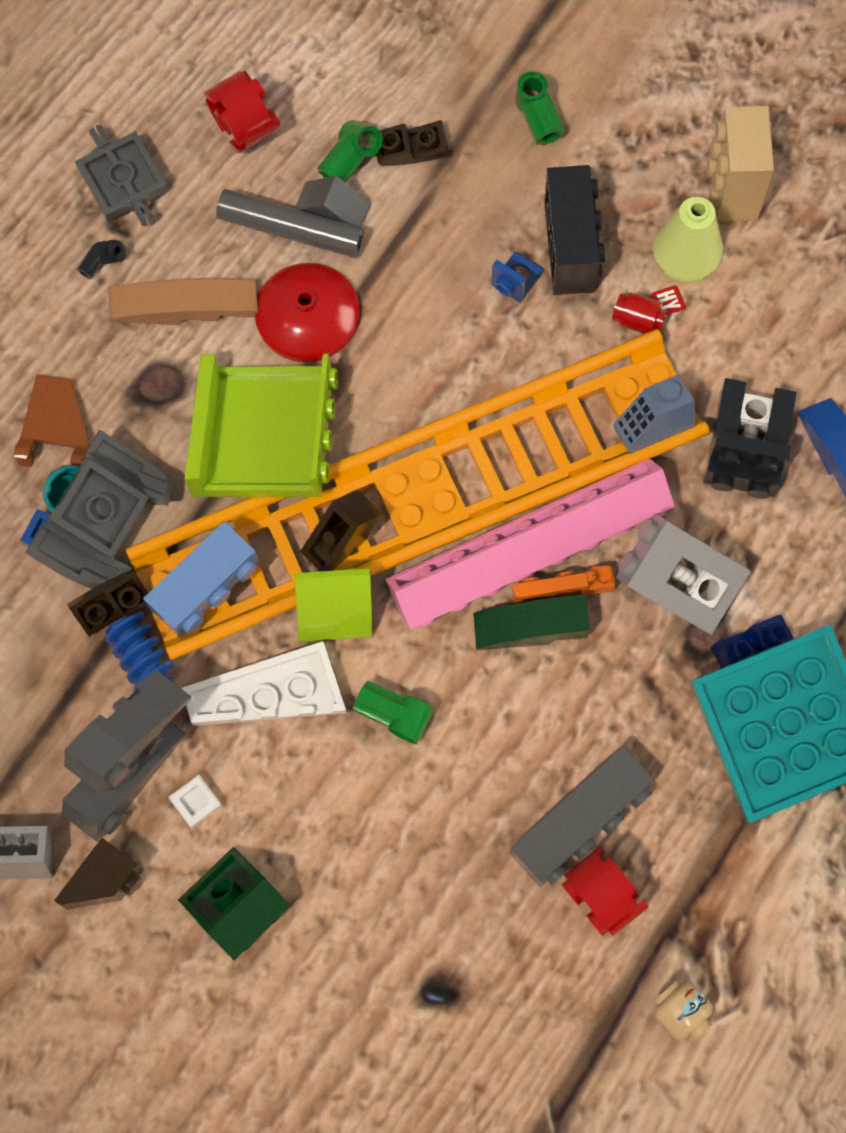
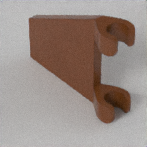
(52, 419)

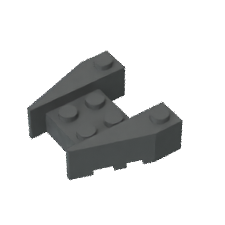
(122, 754)

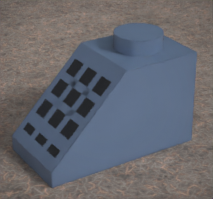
(656, 415)

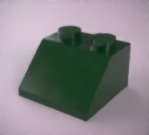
(234, 903)

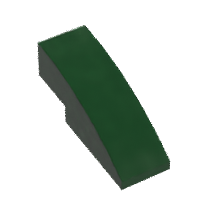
(532, 623)

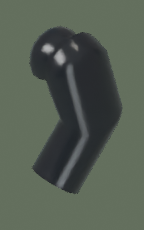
(101, 254)

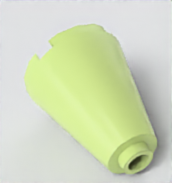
(689, 242)

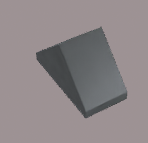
(334, 200)

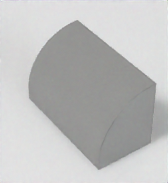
(26, 852)

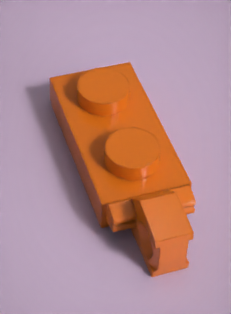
(568, 583)

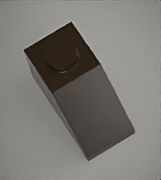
(341, 530)
(101, 878)

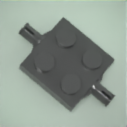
(121, 175)

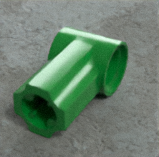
(538, 109)
(348, 152)
(403, 716)

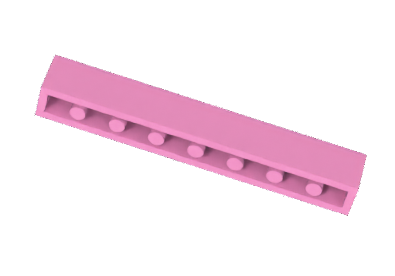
(530, 543)

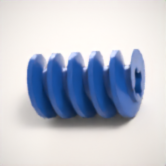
(135, 650)

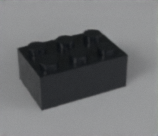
(573, 229)

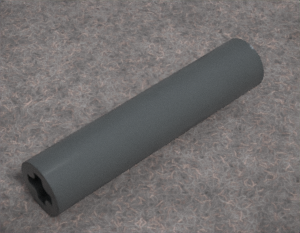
(290, 223)

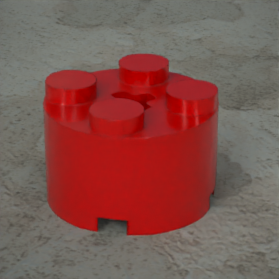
(240, 110)
(604, 891)

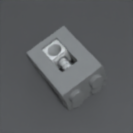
(658, 558)

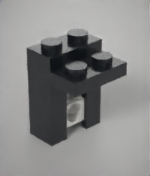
(745, 460)

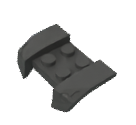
(99, 512)

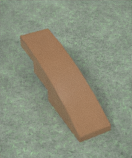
(182, 299)

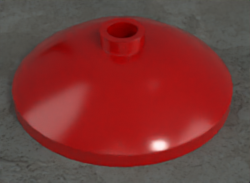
(308, 330)

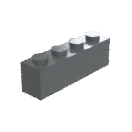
(581, 817)

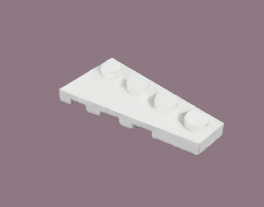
(275, 688)

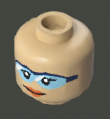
(683, 1011)

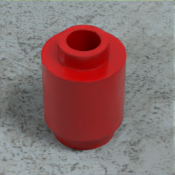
(639, 313)

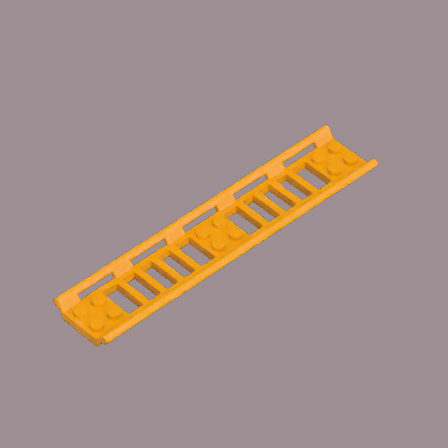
(420, 489)

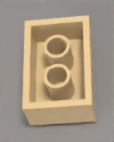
(740, 163)

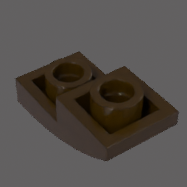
(413, 145)
(108, 602)

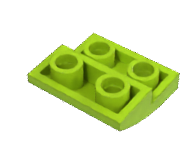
(333, 604)

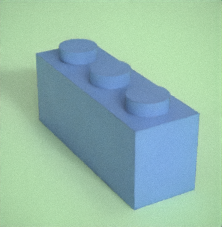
(202, 580)

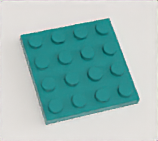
(779, 722)

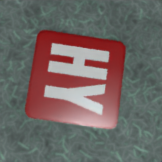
(670, 298)

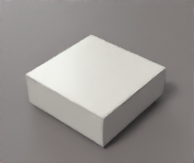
(195, 801)

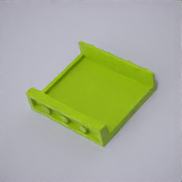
(260, 430)

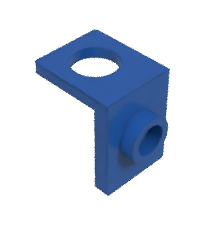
(511, 282)

